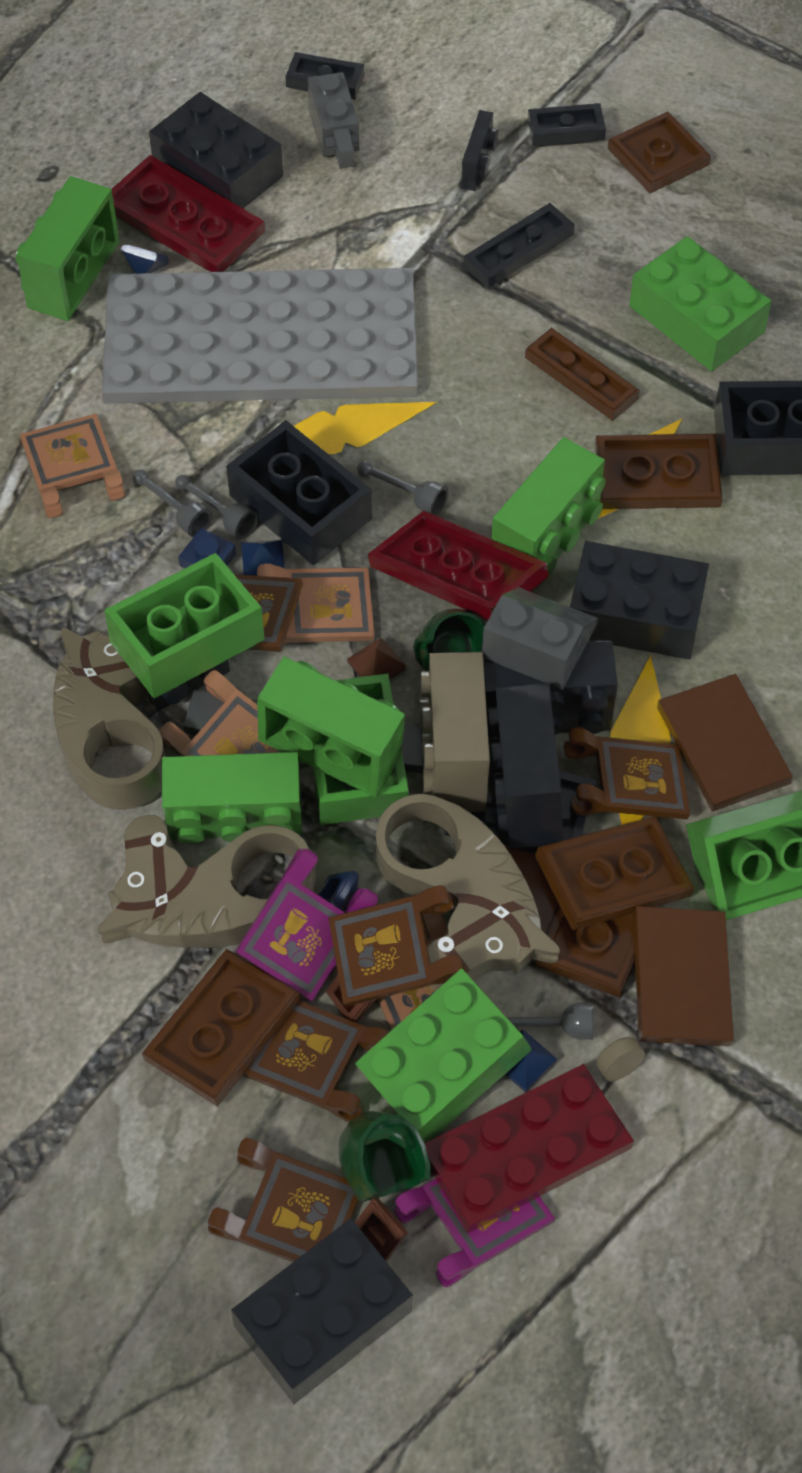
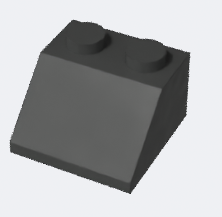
(536, 636)

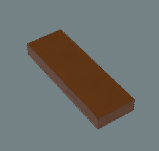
(582, 374)

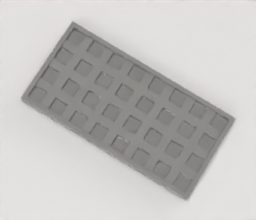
(260, 335)

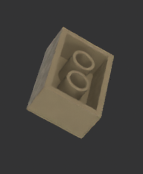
(455, 730)

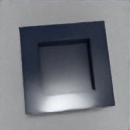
(204, 545)

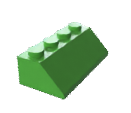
(750, 855)

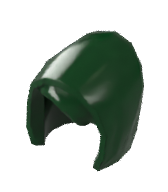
(449, 632)
(382, 1155)

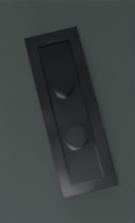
(518, 245)

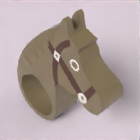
(97, 709)
(188, 906)
(493, 908)

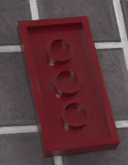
(185, 215)
(456, 563)
(526, 1147)

